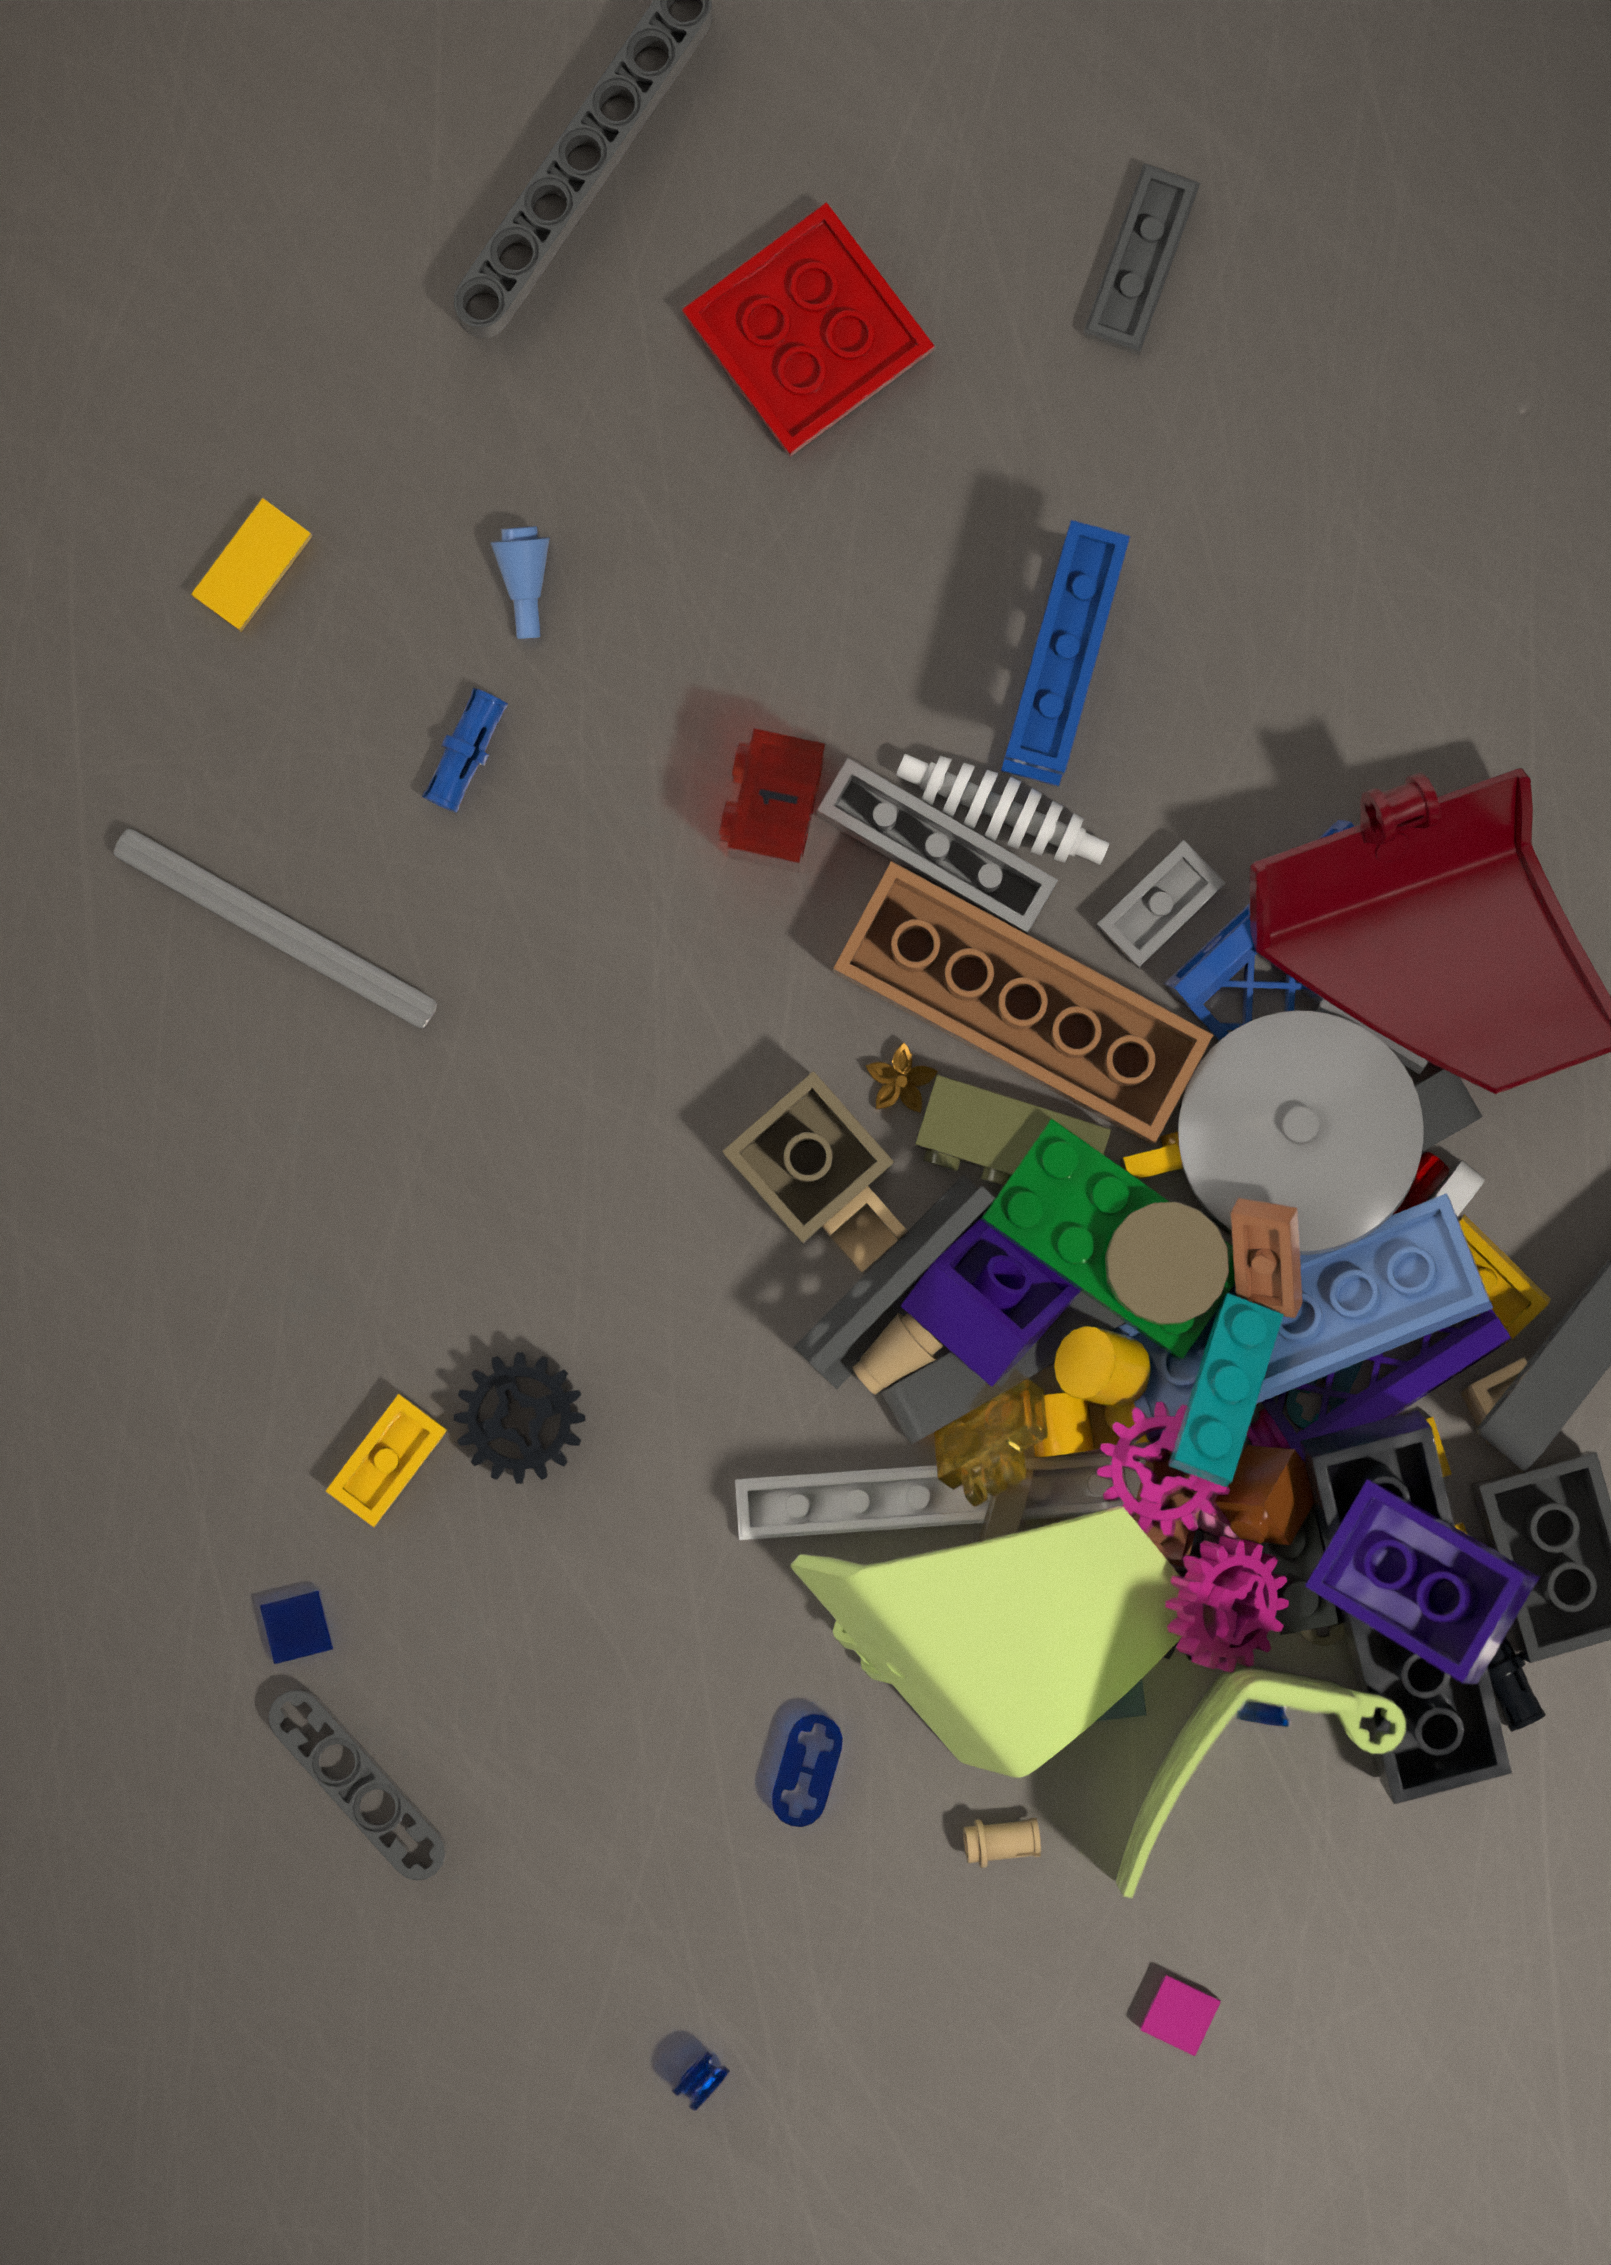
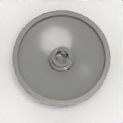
(1306, 1120)

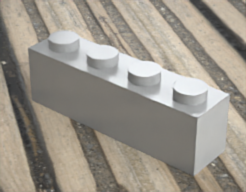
(935, 846)

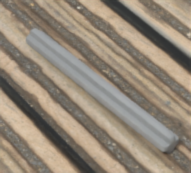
(275, 928)

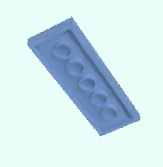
(1355, 1305)

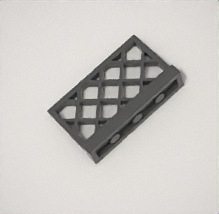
(877, 1297)

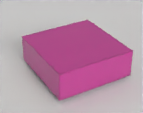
(1180, 2014)

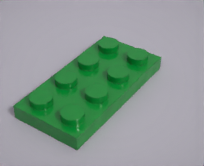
(1064, 1214)

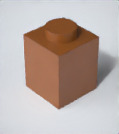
(1267, 1495)

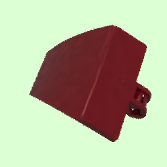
(1438, 932)

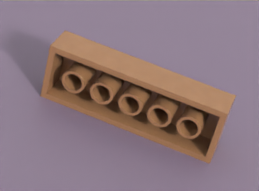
(1022, 1003)

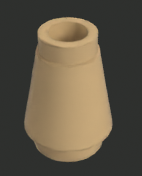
(896, 1353)

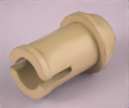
(1001, 1841)

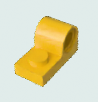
(1080, 1425)

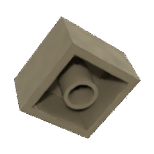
(808, 1157)

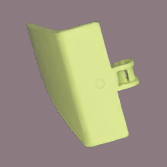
(1008, 1636)
(1211, 1717)

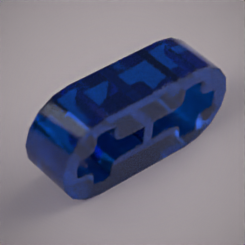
(792, 1765)

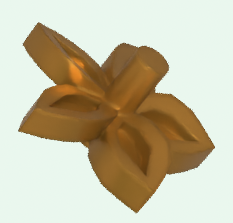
(900, 1080)

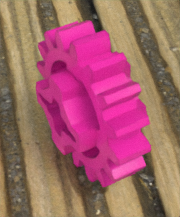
(1154, 1496)
(1226, 1603)

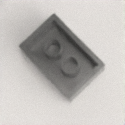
(1560, 1529)

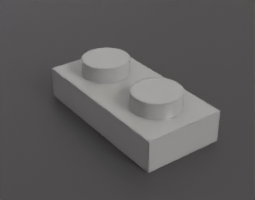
(1160, 904)

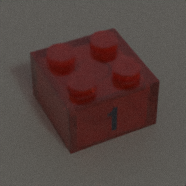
(774, 801)

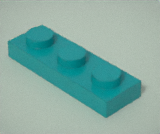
(1226, 1390)

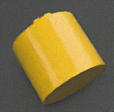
(1102, 1367)

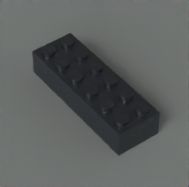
(1449, 1725)

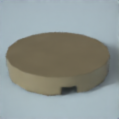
(1166, 1263)

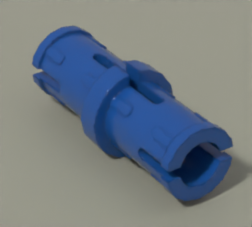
(465, 750)

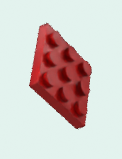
(808, 329)

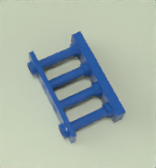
(1065, 653)

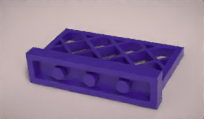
(1402, 1386)

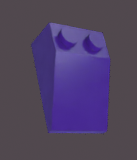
(1422, 1582)

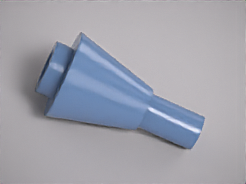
(522, 566)

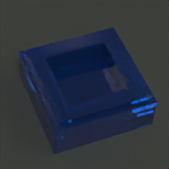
(297, 1627)

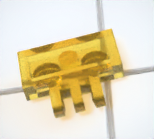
(989, 1443)

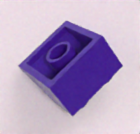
(988, 1301)

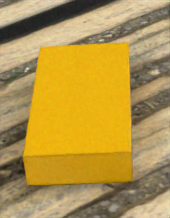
(251, 565)

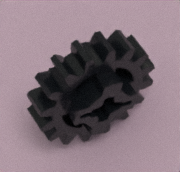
(493, 1428)

